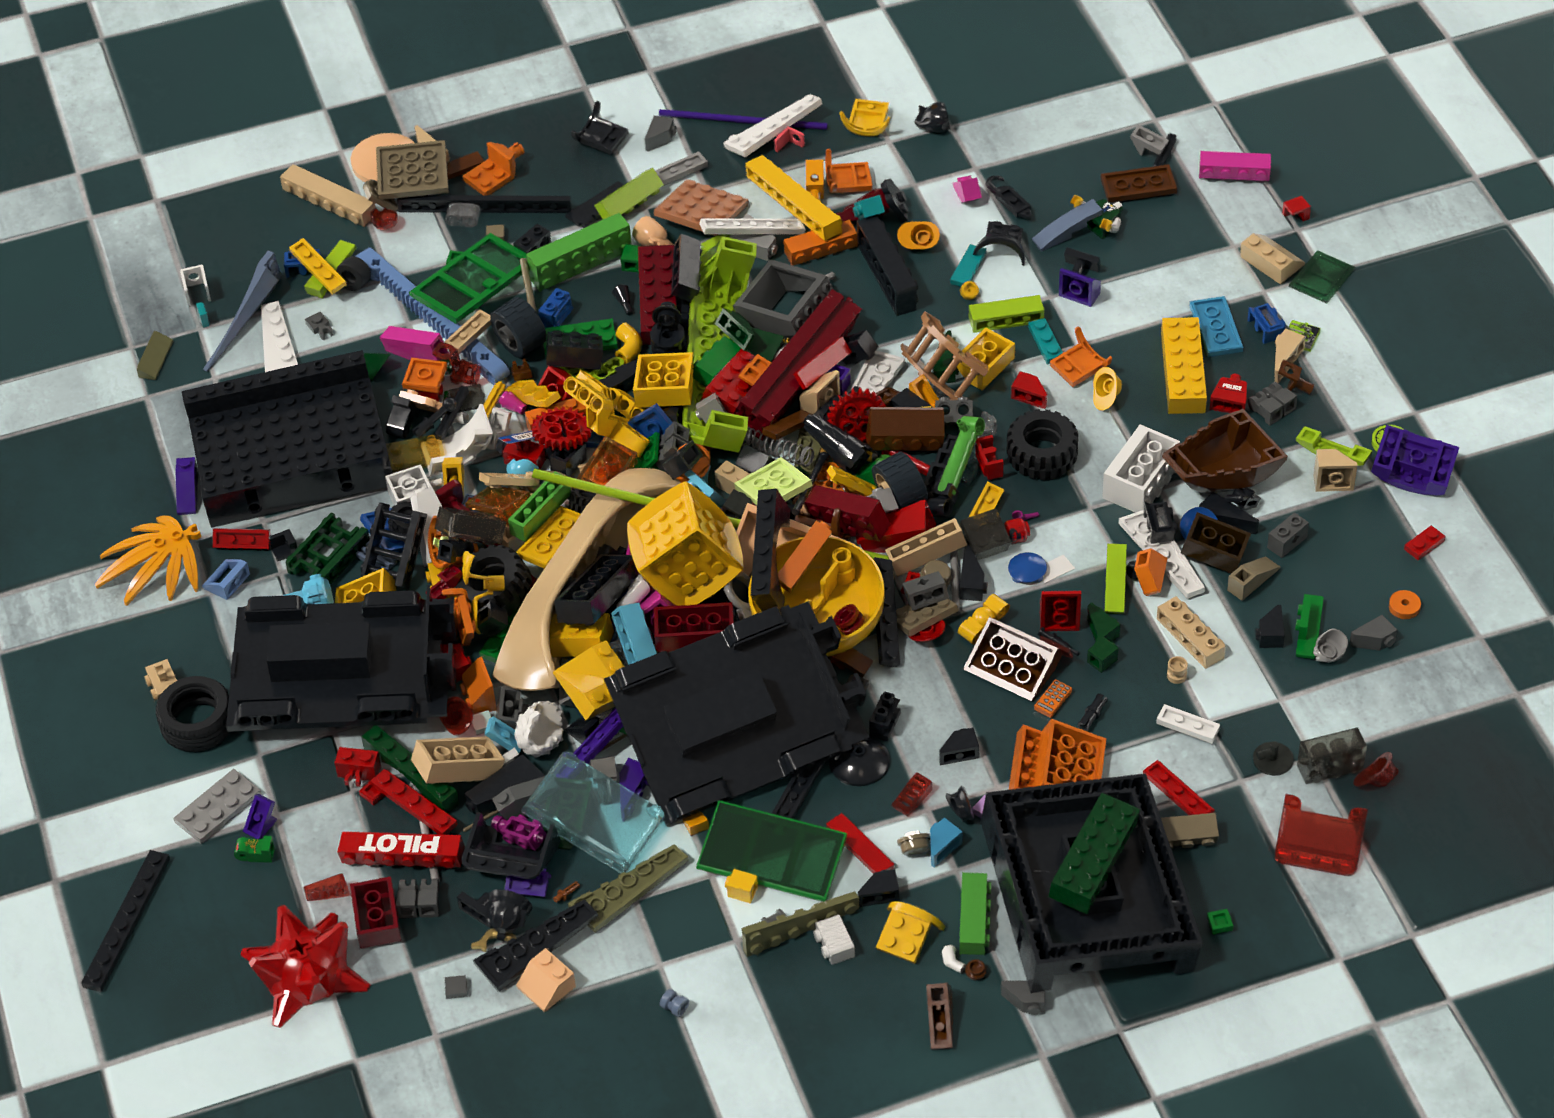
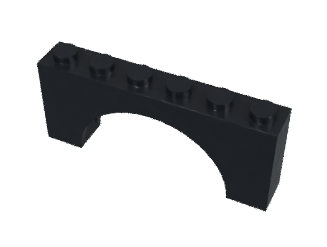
(770, 517)

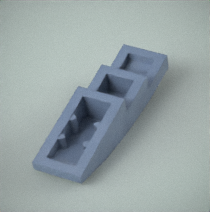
(1064, 226)

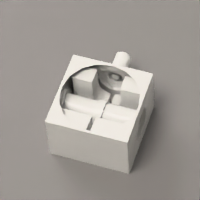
(404, 483)

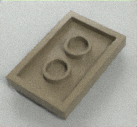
(919, 619)

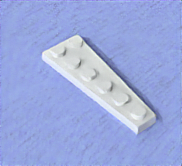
(761, 133)
(276, 339)
(1177, 566)

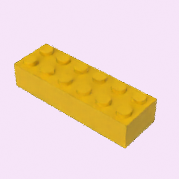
(1183, 365)

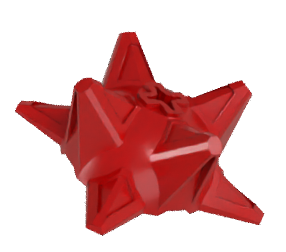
(304, 964)

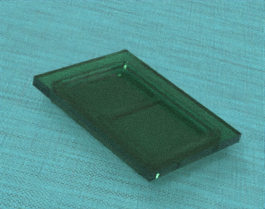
(1322, 276)

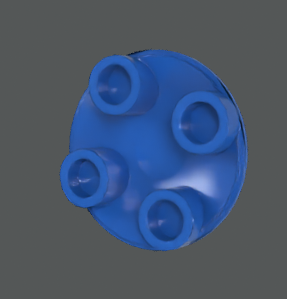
(1027, 568)

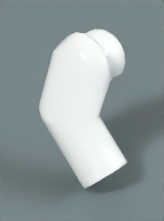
(949, 959)

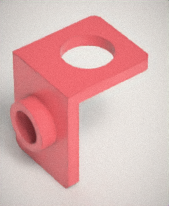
(786, 136)

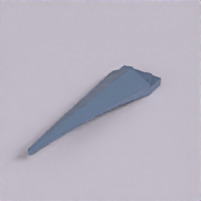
(261, 286)

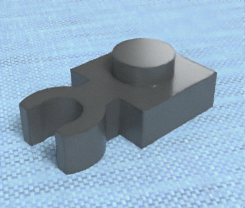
(320, 324)

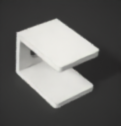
(191, 282)

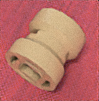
(1177, 670)

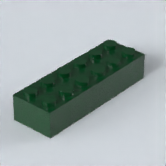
(1094, 853)

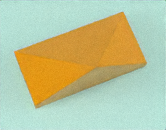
(923, 389)

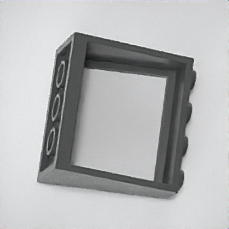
(770, 286)

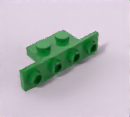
(1308, 625)

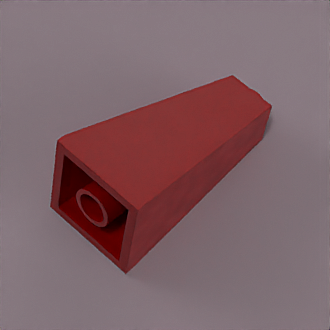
(903, 525)

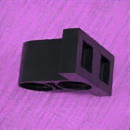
(401, 416)

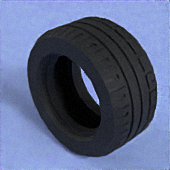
(186, 693)

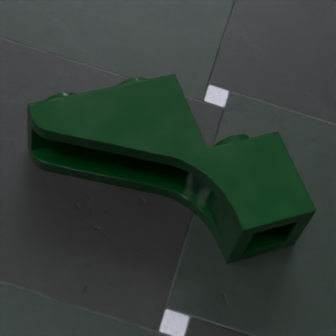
(1105, 631)

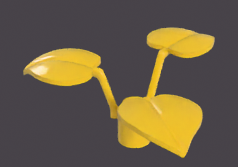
(492, 583)

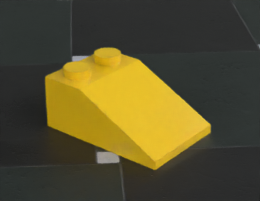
(356, 590)

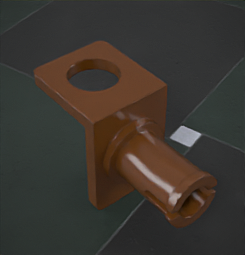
(1295, 380)

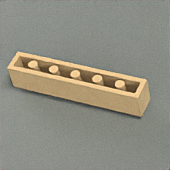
(327, 195)

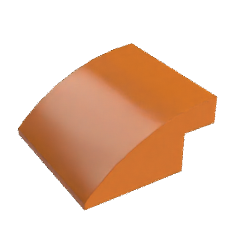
(1056, 755)

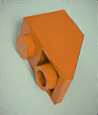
(1150, 570)

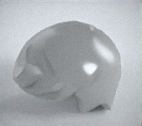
(1330, 646)

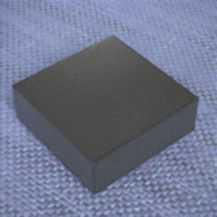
(455, 987)

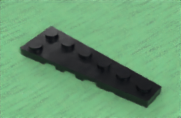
(510, 960)

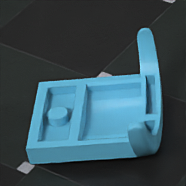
(702, 485)

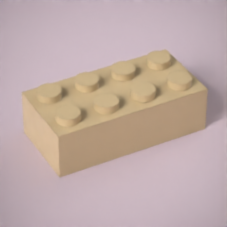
(456, 759)

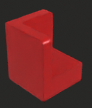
(1297, 206)

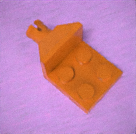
(496, 170)

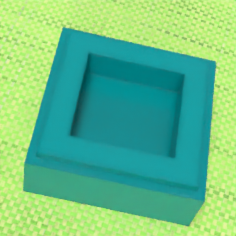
(202, 314)

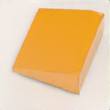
(696, 823)

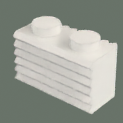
(834, 939)

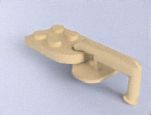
(514, 481)

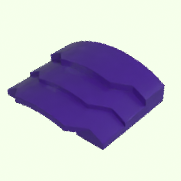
(1414, 462)

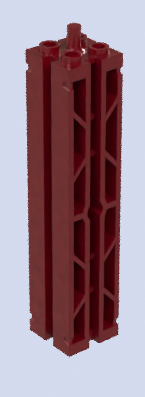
(777, 386)

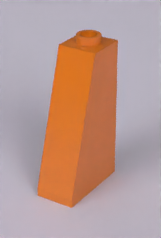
(804, 555)

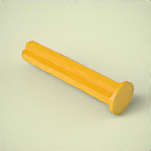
(493, 397)

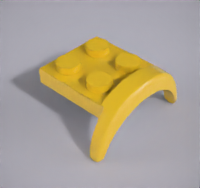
(867, 117)
(906, 931)

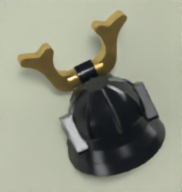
(505, 913)

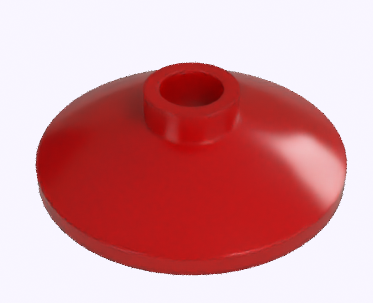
(930, 632)

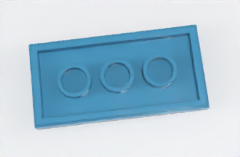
(1216, 326)

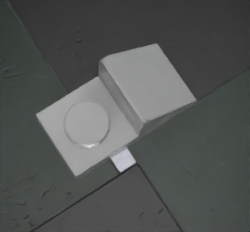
(1146, 139)

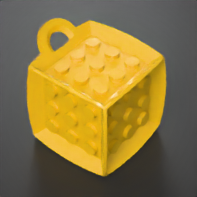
(684, 545)

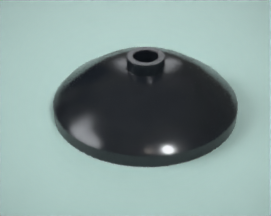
(862, 767)

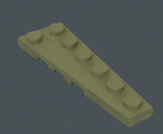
(622, 892)

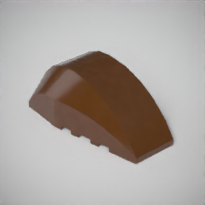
(1226, 455)

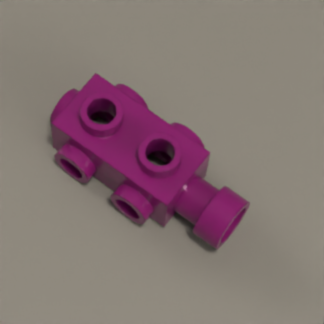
(520, 831)

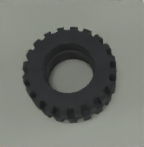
(1038, 461)
(498, 561)

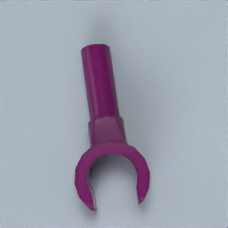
(1018, 514)

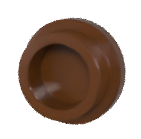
(975, 969)

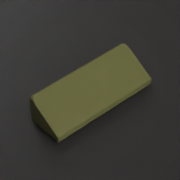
(154, 356)

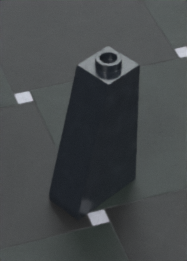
(516, 772)

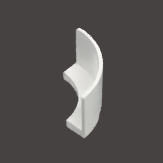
(465, 442)

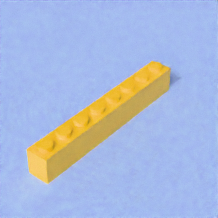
(794, 198)

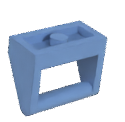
(231, 582)

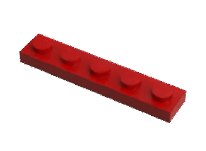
(414, 802)

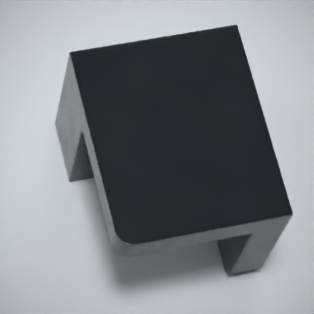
(282, 544)

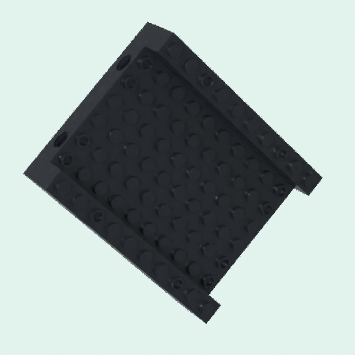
(287, 438)
(1136, 915)

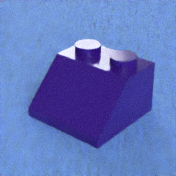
(1078, 287)

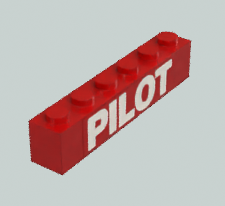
(401, 849)

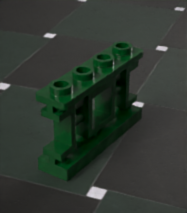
(338, 559)

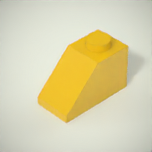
(453, 469)

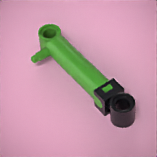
(945, 491)

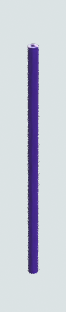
(733, 118)

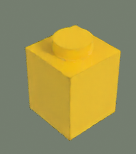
(741, 886)

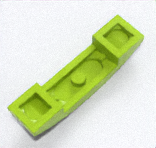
(1312, 440)

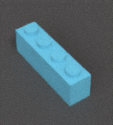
(633, 632)

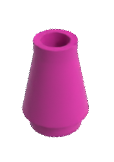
(512, 402)

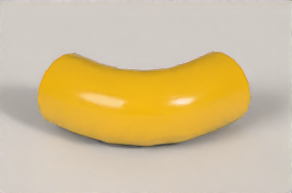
(631, 340)

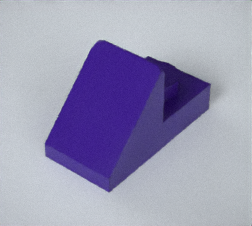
(259, 817)

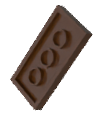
(1138, 183)

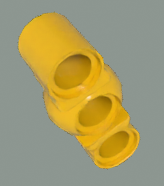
(973, 626)

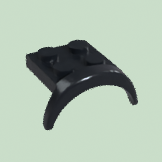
(600, 132)
(1003, 234)

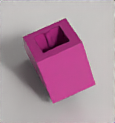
(967, 188)

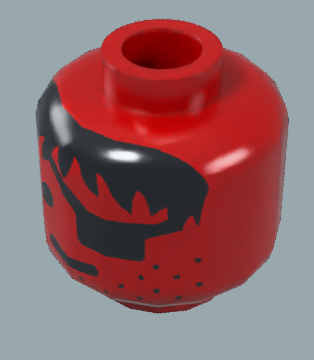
(1017, 530)

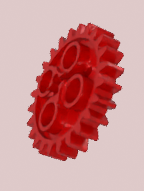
(857, 415)
(549, 431)

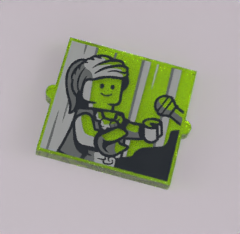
(1309, 331)

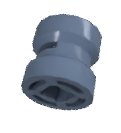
(674, 1002)

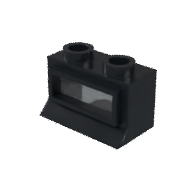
(1160, 522)

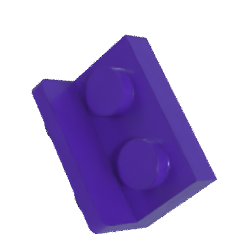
(534, 887)

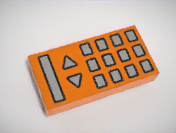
(1053, 698)

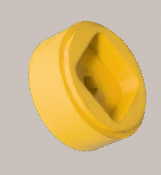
(969, 290)

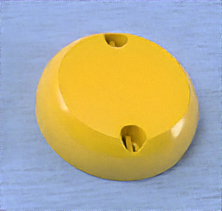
(835, 578)

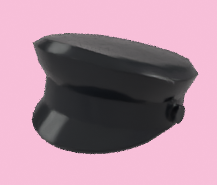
(960, 804)

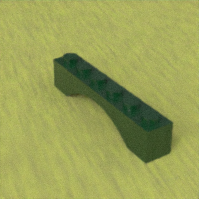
(398, 757)

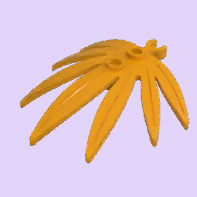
(166, 541)

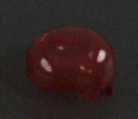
(383, 219)

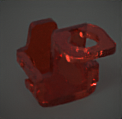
(459, 367)

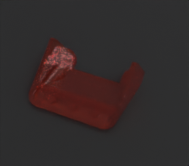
(1319, 839)

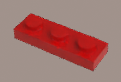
(241, 538)

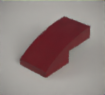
(448, 579)

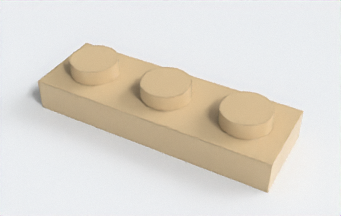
(469, 331)

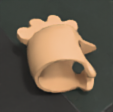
(650, 232)

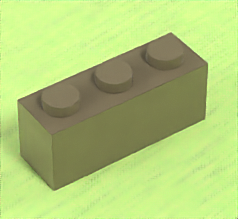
(1191, 830)

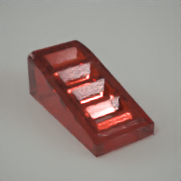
(919, 783)
(327, 888)

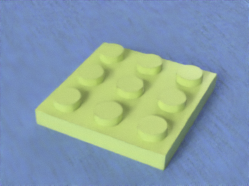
(774, 475)

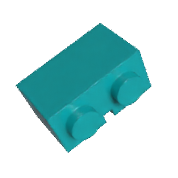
(868, 207)

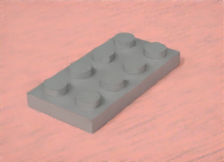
(217, 806)

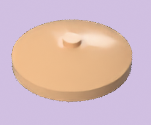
(364, 154)

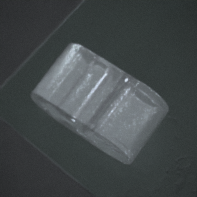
(462, 214)

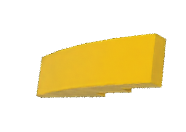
(532, 394)

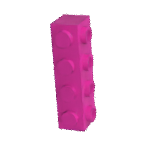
(1234, 166)

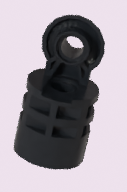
(667, 334)

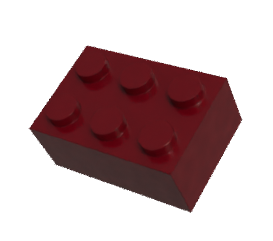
(375, 912)

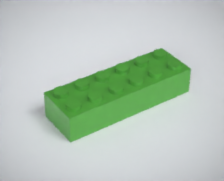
(578, 252)

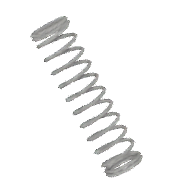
(804, 450)

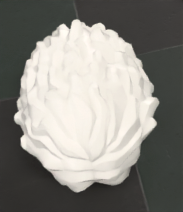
(539, 728)

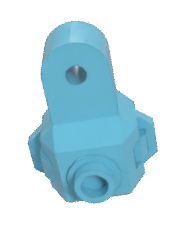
(315, 591)

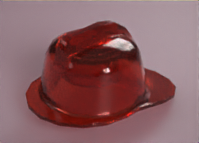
(458, 716)
(1379, 773)

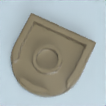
(371, 191)

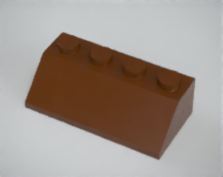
(905, 428)

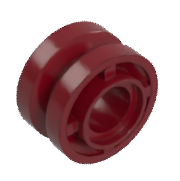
(849, 619)

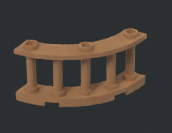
(935, 331)

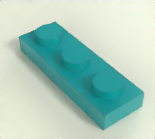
(1045, 339)

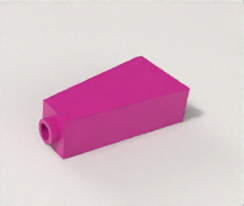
(411, 343)

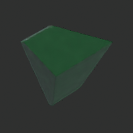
(374, 362)

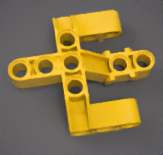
(600, 410)

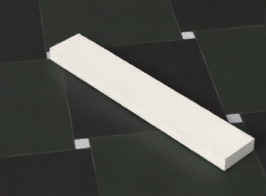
(751, 226)

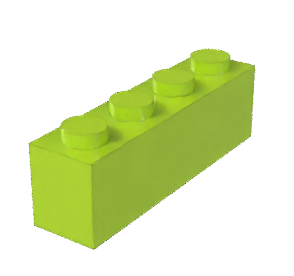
(630, 194)
(1005, 313)

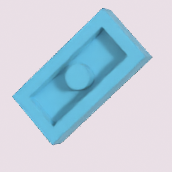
(501, 734)

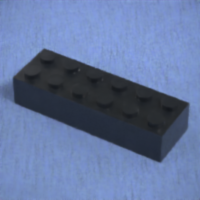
(887, 265)
(596, 589)

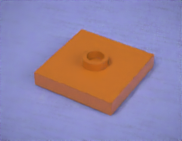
(424, 375)

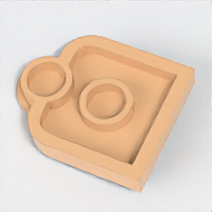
(420, 401)

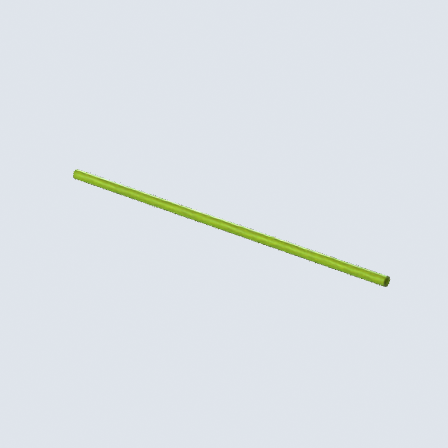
(620, 494)

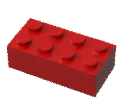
(727, 383)

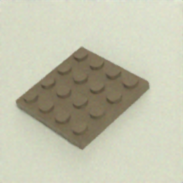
(412, 169)

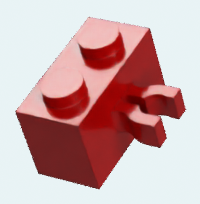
(525, 450)
(357, 764)

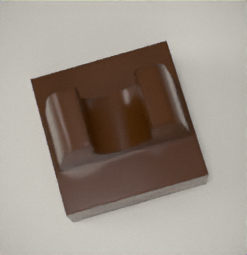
(521, 372)

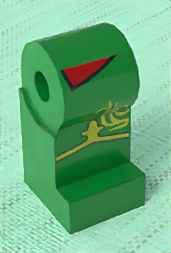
(255, 849)

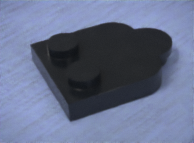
(895, 199)

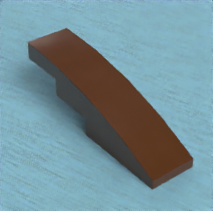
(852, 660)

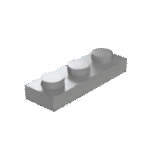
(682, 168)

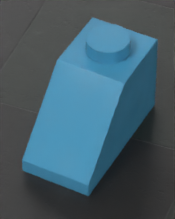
(943, 840)

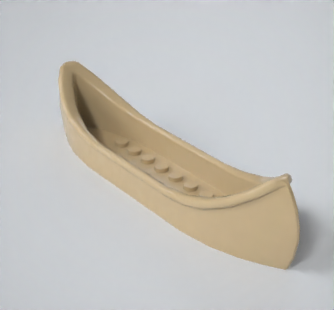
(525, 653)

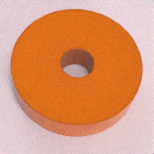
(1406, 611)

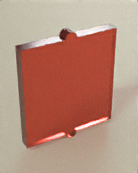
(1066, 651)

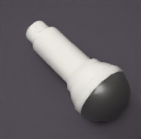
(461, 418)

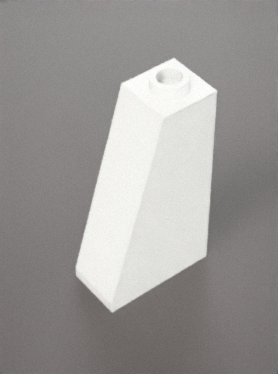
(426, 502)

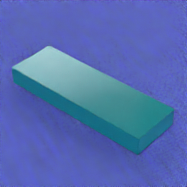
(967, 266)

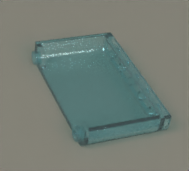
(594, 812)

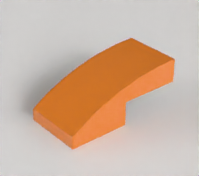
(754, 369)

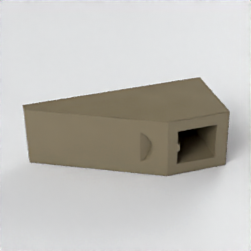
(1250, 576)

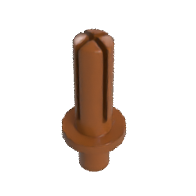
(562, 894)

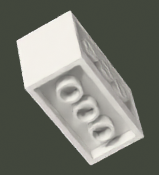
(1139, 470)

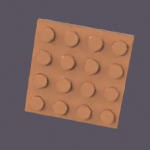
(698, 201)

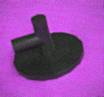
(1273, 758)

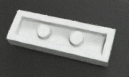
(1188, 724)

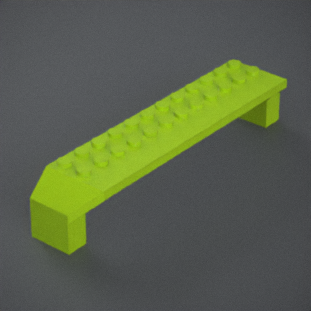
(721, 285)

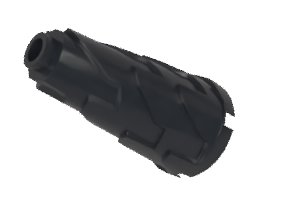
(843, 448)

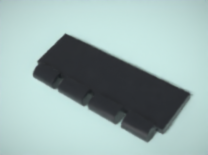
(586, 212)

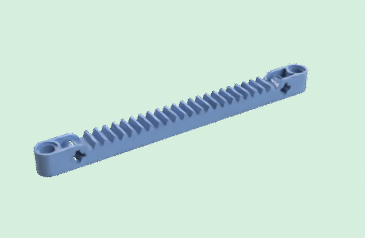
(491, 366)

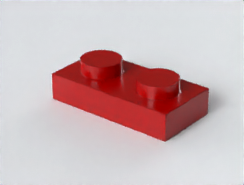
(1424, 542)

